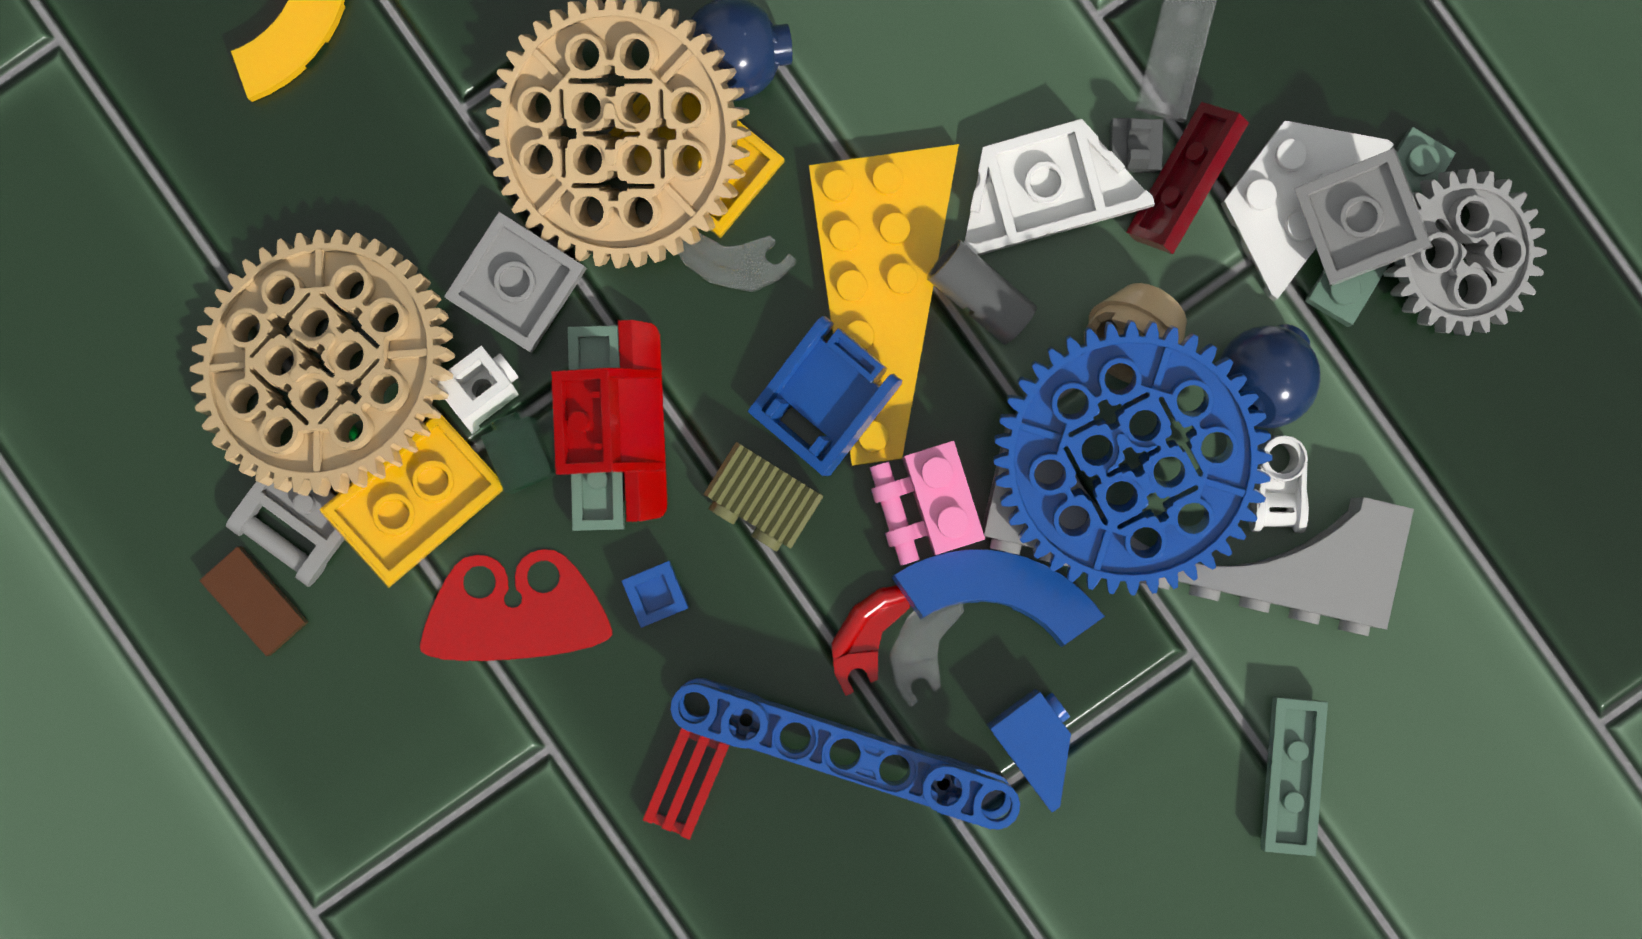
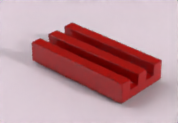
(669, 822)

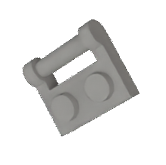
(298, 512)

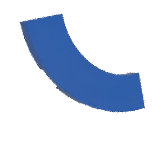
(999, 579)

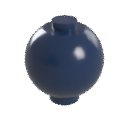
(748, 40)
(1278, 369)

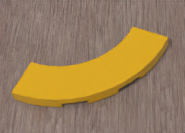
(286, 45)

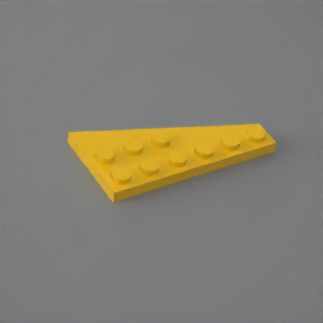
(878, 242)

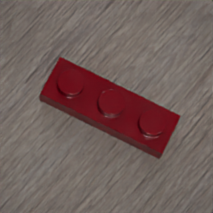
(1188, 177)

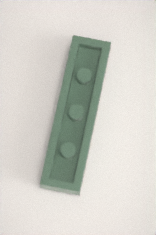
(1421, 160)
(596, 497)

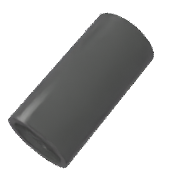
(987, 294)

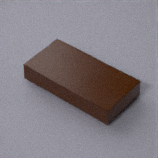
(253, 601)

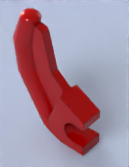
(861, 633)

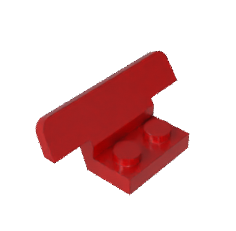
(616, 420)

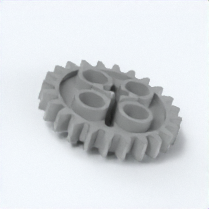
(1493, 219)

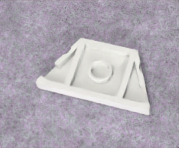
(1048, 187)
(1265, 202)

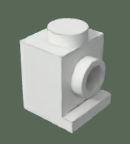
(468, 376)

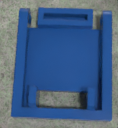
(832, 389)

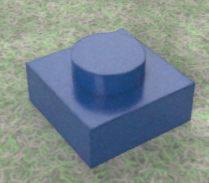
(655, 594)

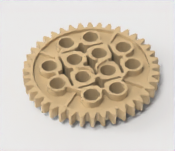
(677, 67)
(320, 443)

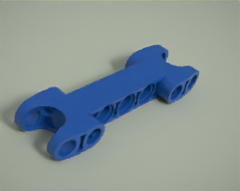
(959, 800)

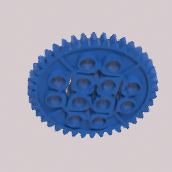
(1219, 484)

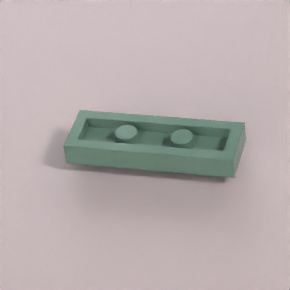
(1294, 776)

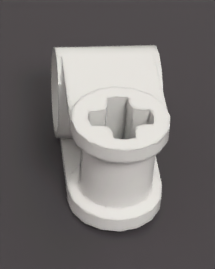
(1284, 489)

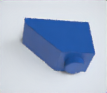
(1036, 742)

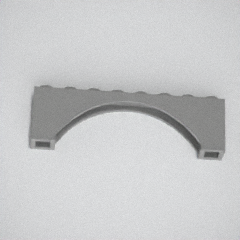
(1338, 574)

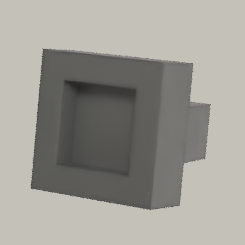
(1137, 143)

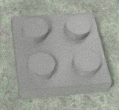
(1363, 217)
(515, 282)

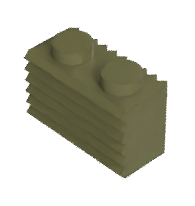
(763, 497)

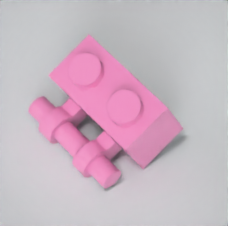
(941, 498)

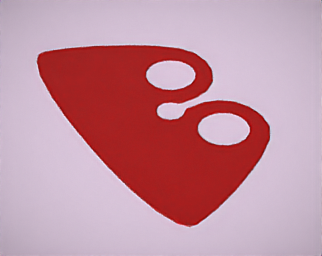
(491, 631)

